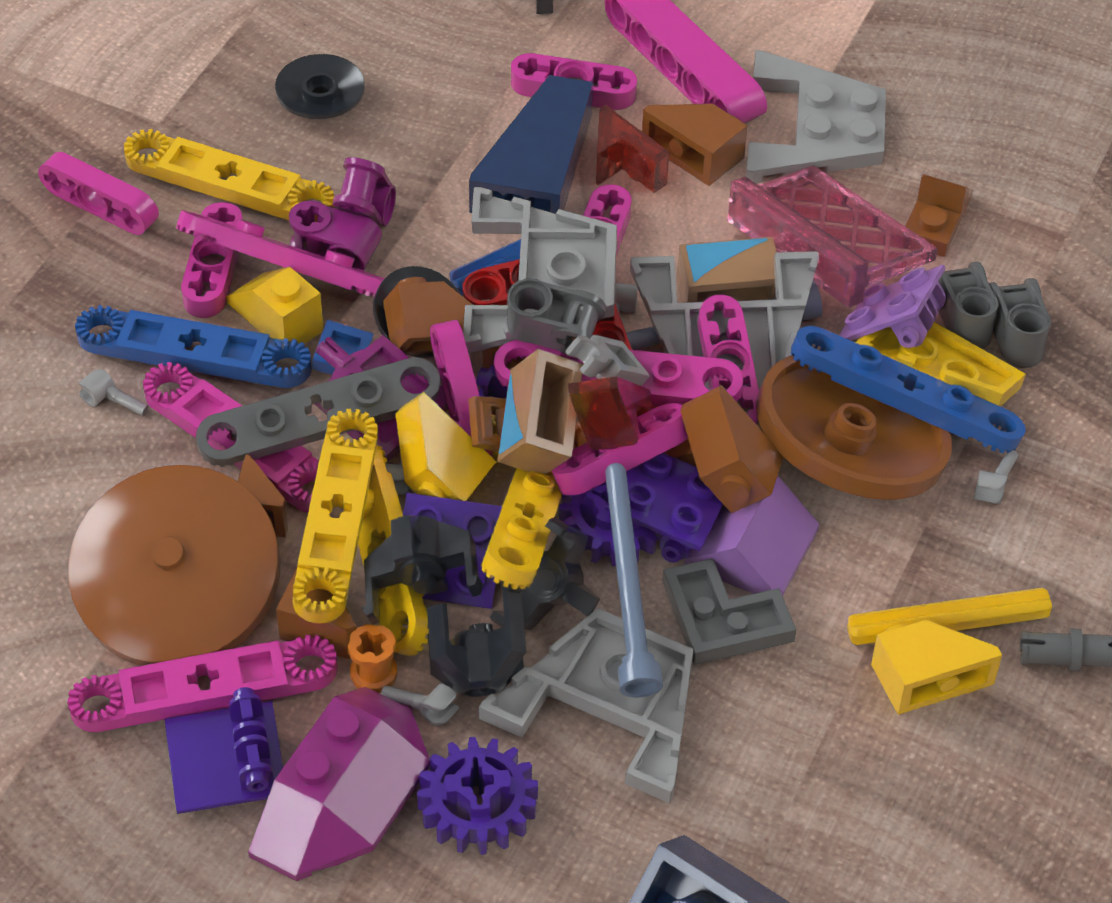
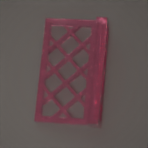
(840, 267)

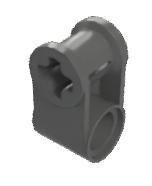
(969, 304)
(557, 313)
(1021, 323)

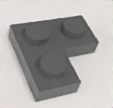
(721, 625)

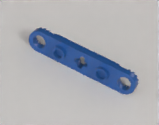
(222, 350)
(908, 389)

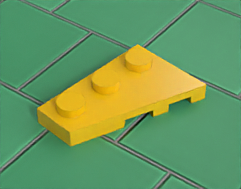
(952, 361)

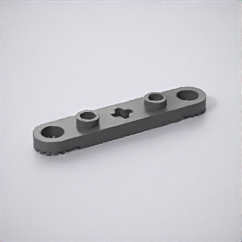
(283, 419)

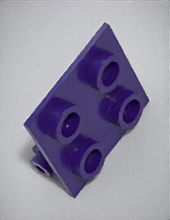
(673, 502)
(480, 522)
(224, 754)

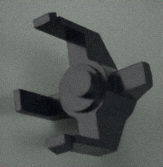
(419, 557)
(557, 578)
(479, 658)

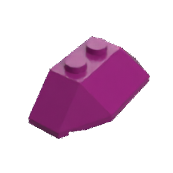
(341, 785)

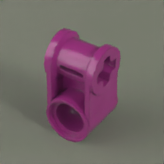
(366, 191)
(335, 231)

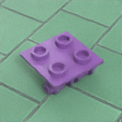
(904, 306)

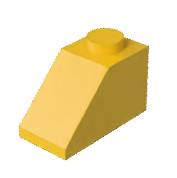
(280, 305)
(438, 452)
(931, 664)

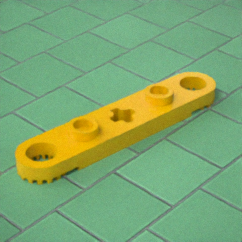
(202, 166)
(521, 529)
(330, 542)
(399, 600)

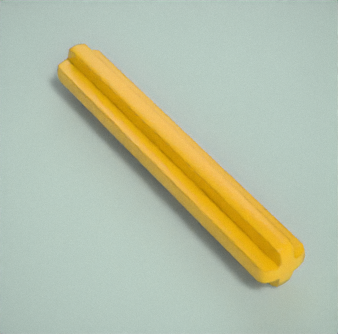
(955, 614)

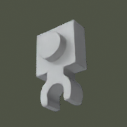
(607, 359)

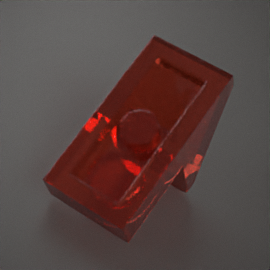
(629, 149)
(609, 410)

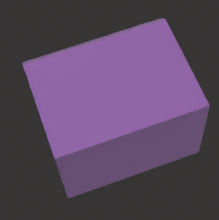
(760, 543)

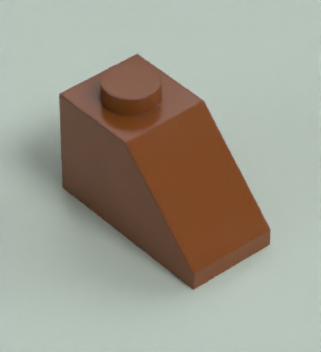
(698, 137)
(415, 307)
(730, 450)

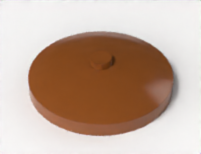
(848, 435)
(174, 565)

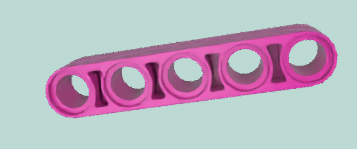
(687, 56)

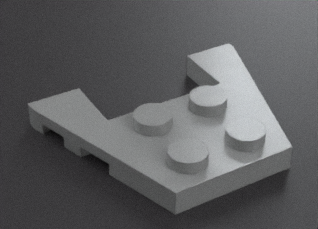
(836, 123)
(554, 249)
(768, 323)
(585, 675)

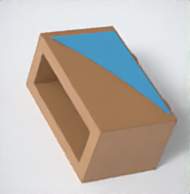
(727, 268)
(539, 413)

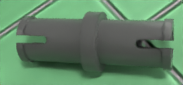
(1066, 649)

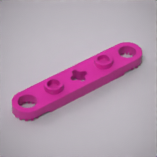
(249, 239)
(671, 379)
(198, 400)
(172, 687)

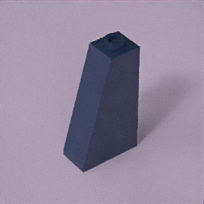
(539, 147)

